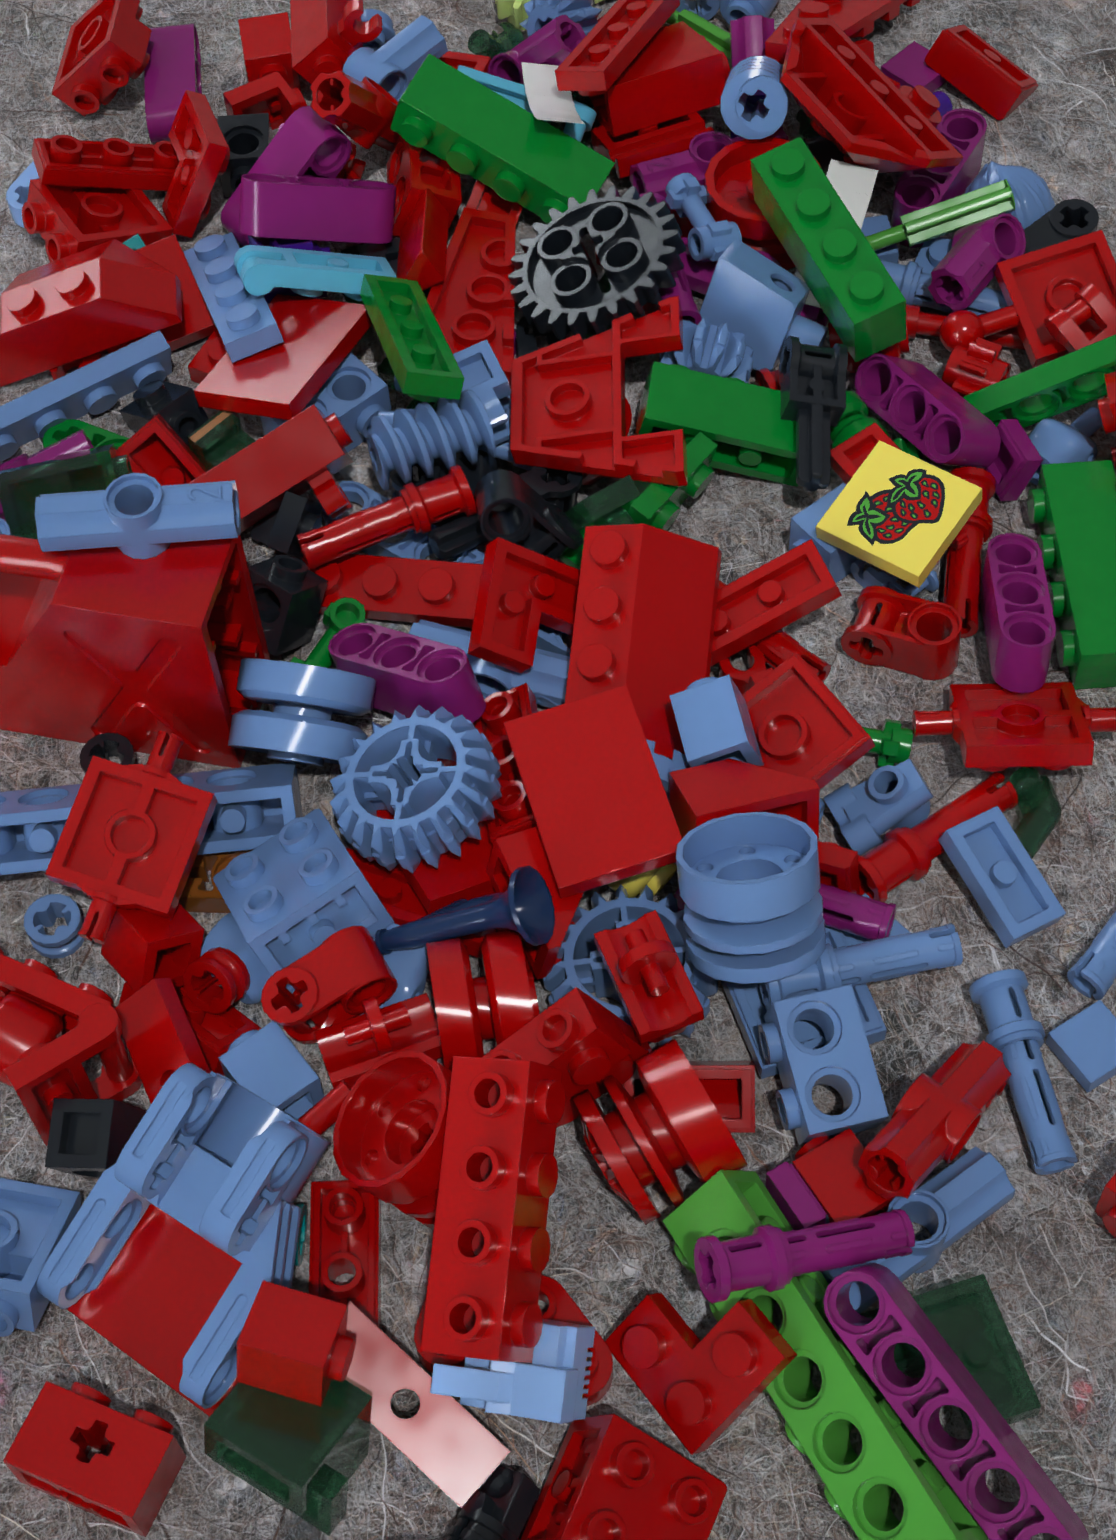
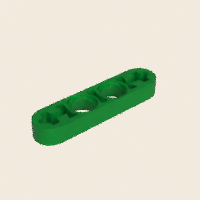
(1057, 383)

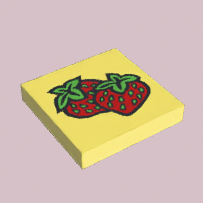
(899, 513)

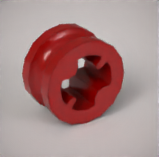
(202, 986)

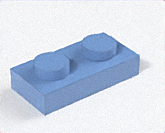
(1001, 876)

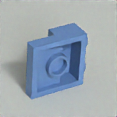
(30, 1228)

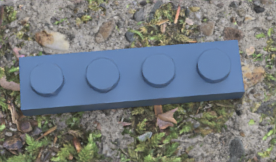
(240, 317)
(83, 391)

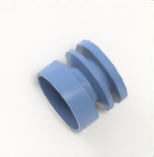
(751, 897)

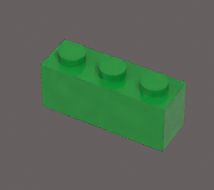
(729, 412)

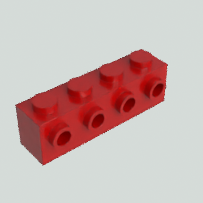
(493, 1209)

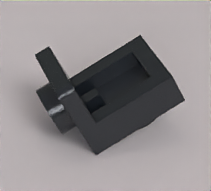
(172, 401)
(293, 517)

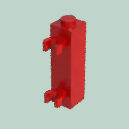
(327, 34)
(292, 459)

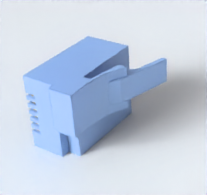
(540, 1390)

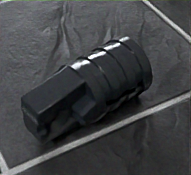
(497, 1509)

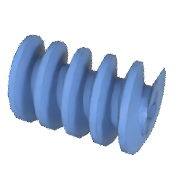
(767, 114)
(429, 437)

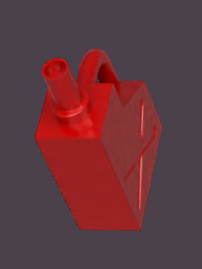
(128, 644)

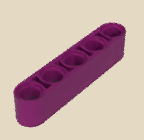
(947, 1383)

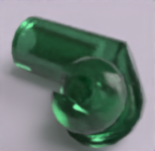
(491, 45)

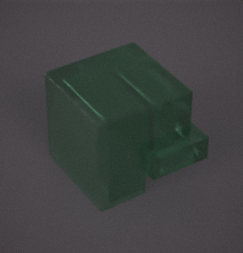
(293, 1447)

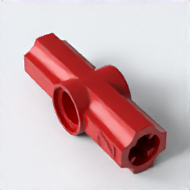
(356, 107)
(934, 1120)

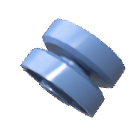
(302, 711)

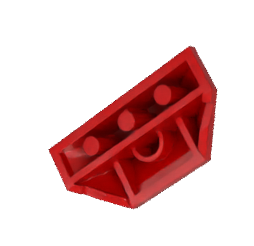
(858, 103)
(83, 308)

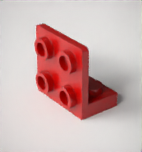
(623, 1486)

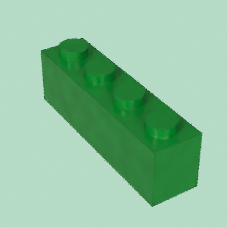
(496, 141)
(829, 249)
(1079, 551)

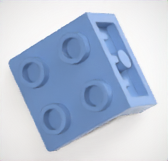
(298, 892)

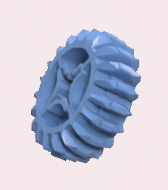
(429, 801)
(591, 973)

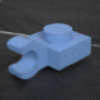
(488, 382)

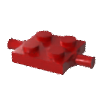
(1018, 729)
(131, 837)

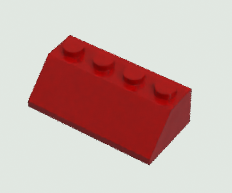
(644, 621)

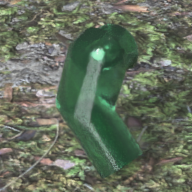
(1038, 807)

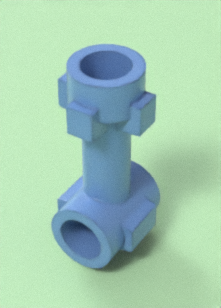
(707, 237)

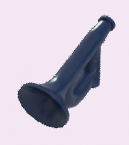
(521, 908)

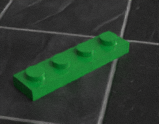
(411, 338)

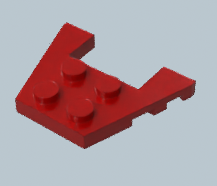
(573, 403)

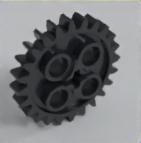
(636, 247)

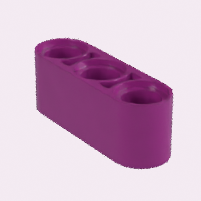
(170, 71)
(300, 148)
(926, 187)
(316, 208)
(927, 412)
(1017, 613)
(409, 670)

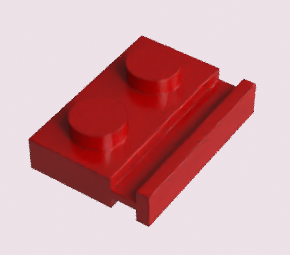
(649, 142)

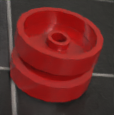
(732, 195)
(480, 1006)

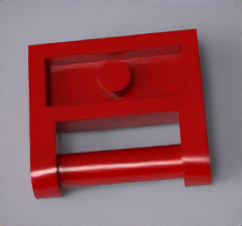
(57, 1068)

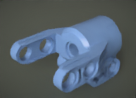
(221, 1169)

